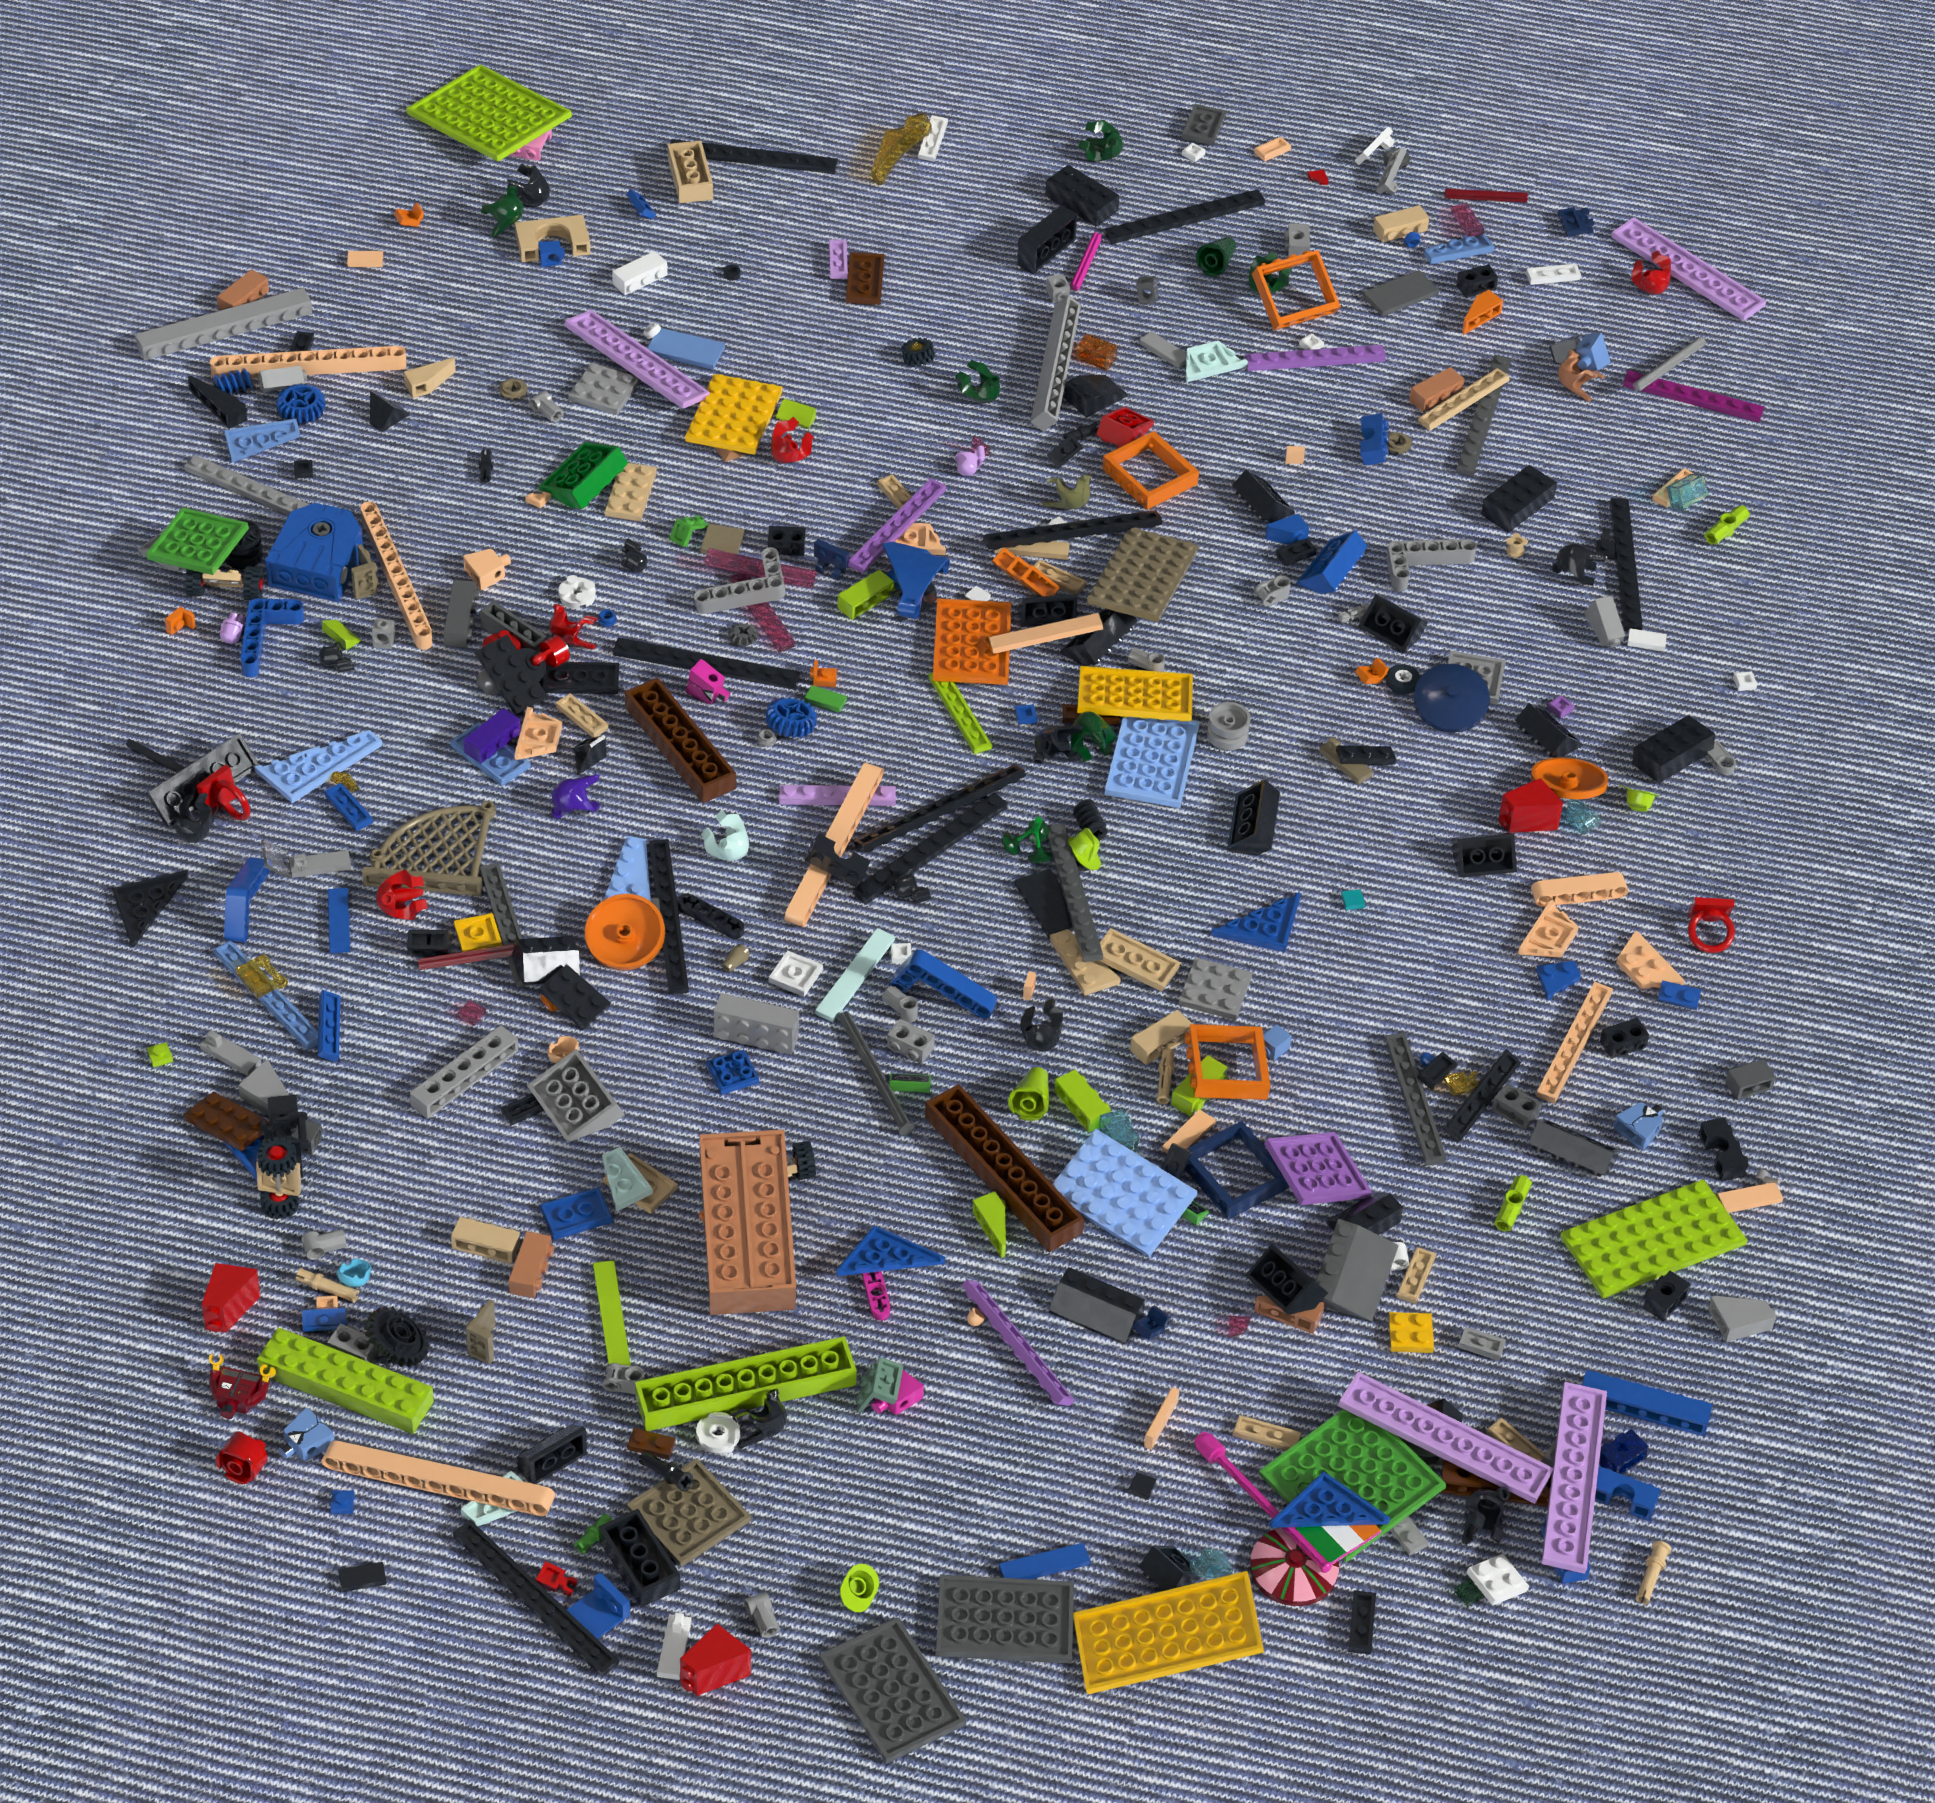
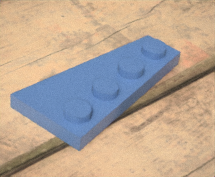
(1458, 249)
(258, 438)

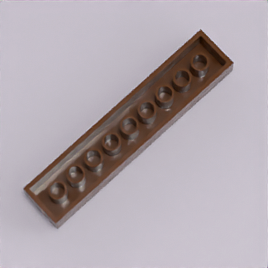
(1004, 1168)

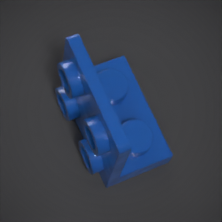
(601, 1608)

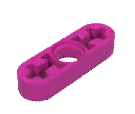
(874, 1300)

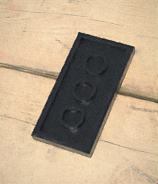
(582, 678)
(1046, 901)

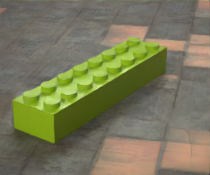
(346, 1380)

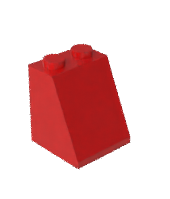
(1530, 808)
(229, 1296)
(714, 1662)

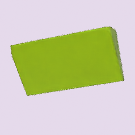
(802, 413)
(340, 633)

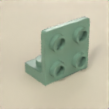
(880, 1382)

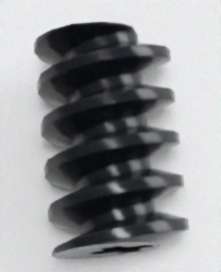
(1089, 817)

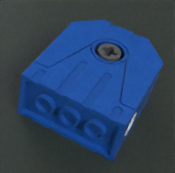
(315, 552)

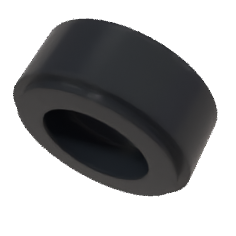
(732, 272)

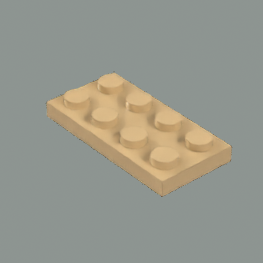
(631, 492)
(1138, 960)

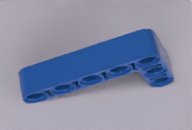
(258, 615)
(238, 898)
(946, 981)

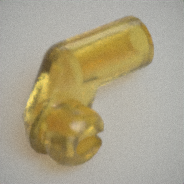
(346, 779)

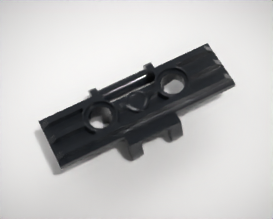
(282, 1118)

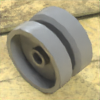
(1228, 726)

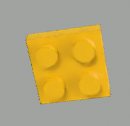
(477, 932)
(1411, 1332)

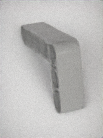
(1425, 552)
(745, 592)

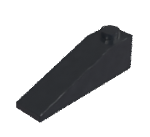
(221, 404)

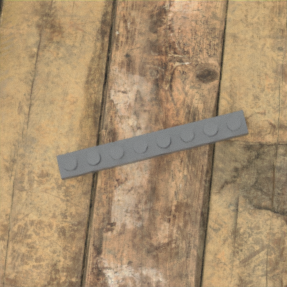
(243, 485)

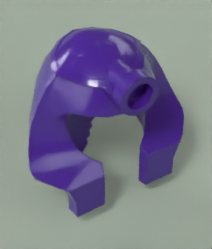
(572, 795)

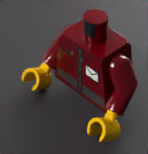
(236, 1388)

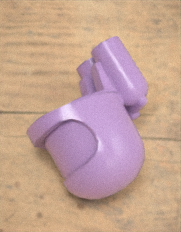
(970, 461)
(232, 628)

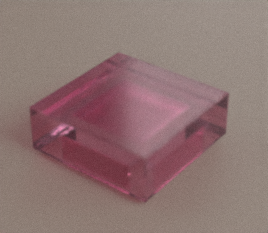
(471, 1013)

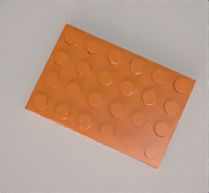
(963, 642)

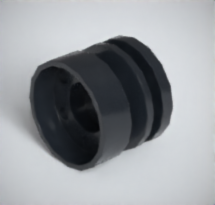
(248, 550)

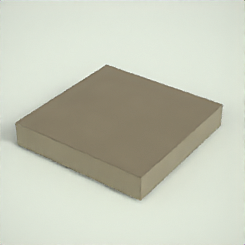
(722, 538)

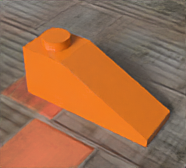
(1484, 308)

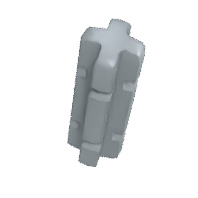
(1353, 613)

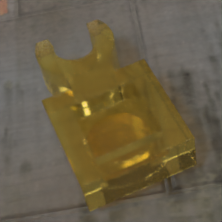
(1460, 1083)

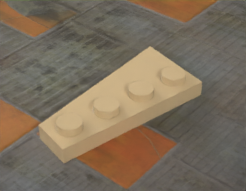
(1088, 975)

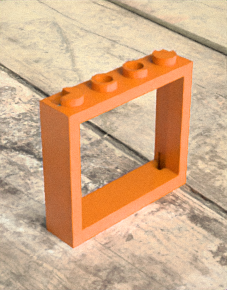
(1277, 322)
(1187, 472)
(1227, 1088)

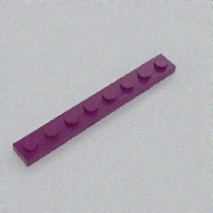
(1698, 397)

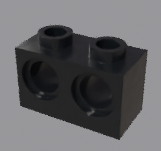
(1477, 280)
(787, 540)
(429, 943)
(1624, 1038)

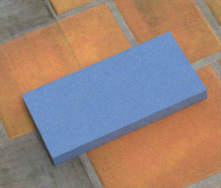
(686, 348)
(501, 766)

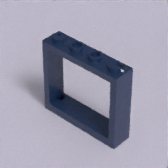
(1215, 1192)

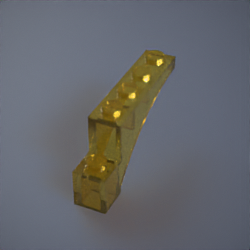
(897, 143)

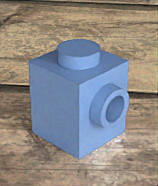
(1276, 1042)

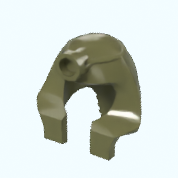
(1070, 497)

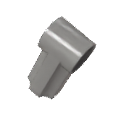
(543, 403)
(1148, 661)
(904, 1005)
(317, 1244)
(760, 1609)

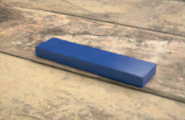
(339, 920)
(329, 1025)
(1046, 1563)

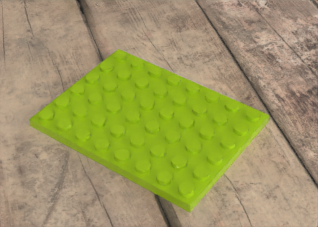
(489, 112)

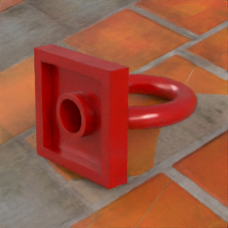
(222, 791)
(1711, 910)

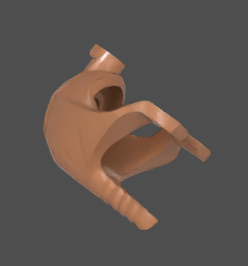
(1573, 378)

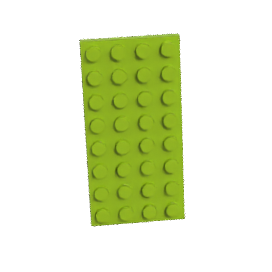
(1653, 1238)

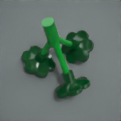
(1037, 834)

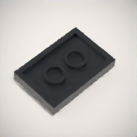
(574, 997)

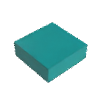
(1353, 899)

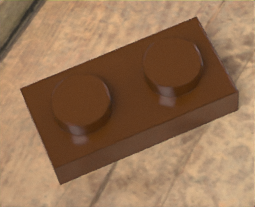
(654, 1443)

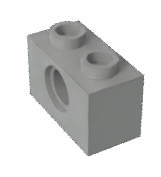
(1297, 239)

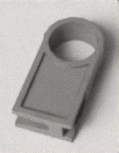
(1720, 755)

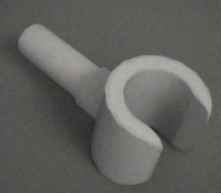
(1763, 1177)

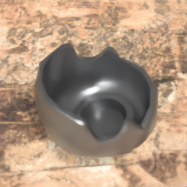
(486, 683)

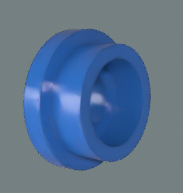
(1412, 239)
(607, 618)

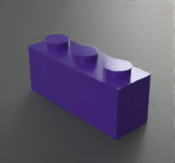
(492, 735)

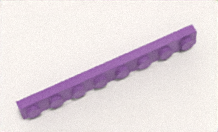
(1315, 357)
(897, 525)
(1021, 1347)

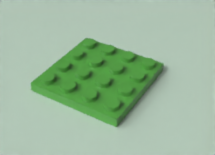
(197, 541)

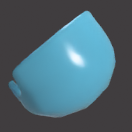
(354, 1274)

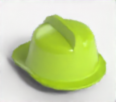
(1639, 800)
(1085, 849)
(859, 1587)

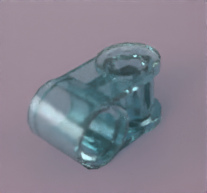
(1581, 816)
(1211, 1564)

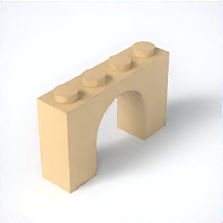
(570, 228)

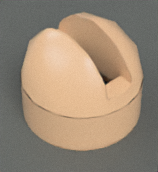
(975, 1317)

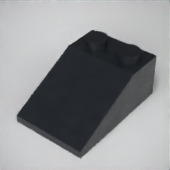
(1092, 393)

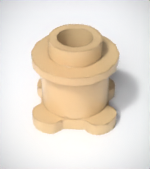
(1515, 545)

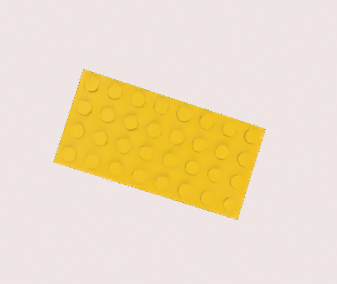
(1167, 1632)

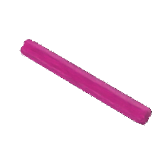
(1086, 261)

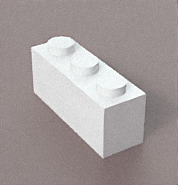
(639, 273)

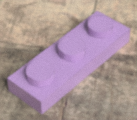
(838, 259)

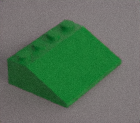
(584, 474)

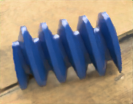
(233, 381)

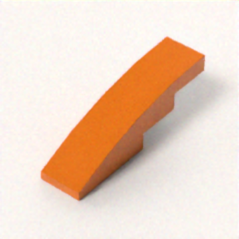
(1025, 574)

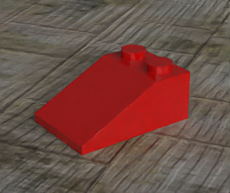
(1123, 426)

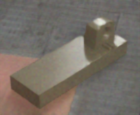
(1357, 772)

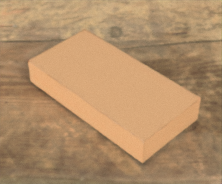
(1272, 149)
(365, 259)

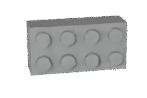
(756, 1024)

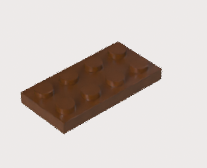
(865, 278)
(226, 1120)

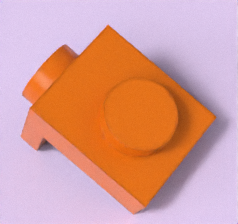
(408, 217)
(1372, 674)

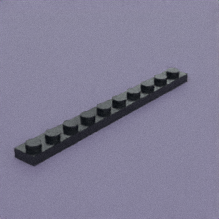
(768, 158)
(1184, 216)
(1072, 529)
(1625, 564)
(687, 659)
(939, 808)
(930, 848)
(665, 892)
(536, 1598)

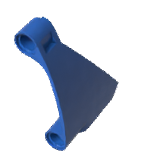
(914, 572)

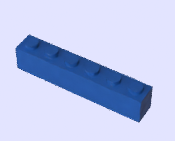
(1651, 1403)

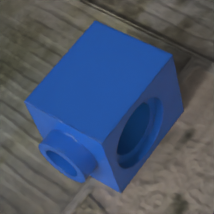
(551, 253)

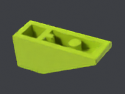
(990, 1214)

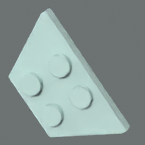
(1211, 360)

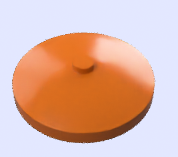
(1571, 777)
(625, 932)

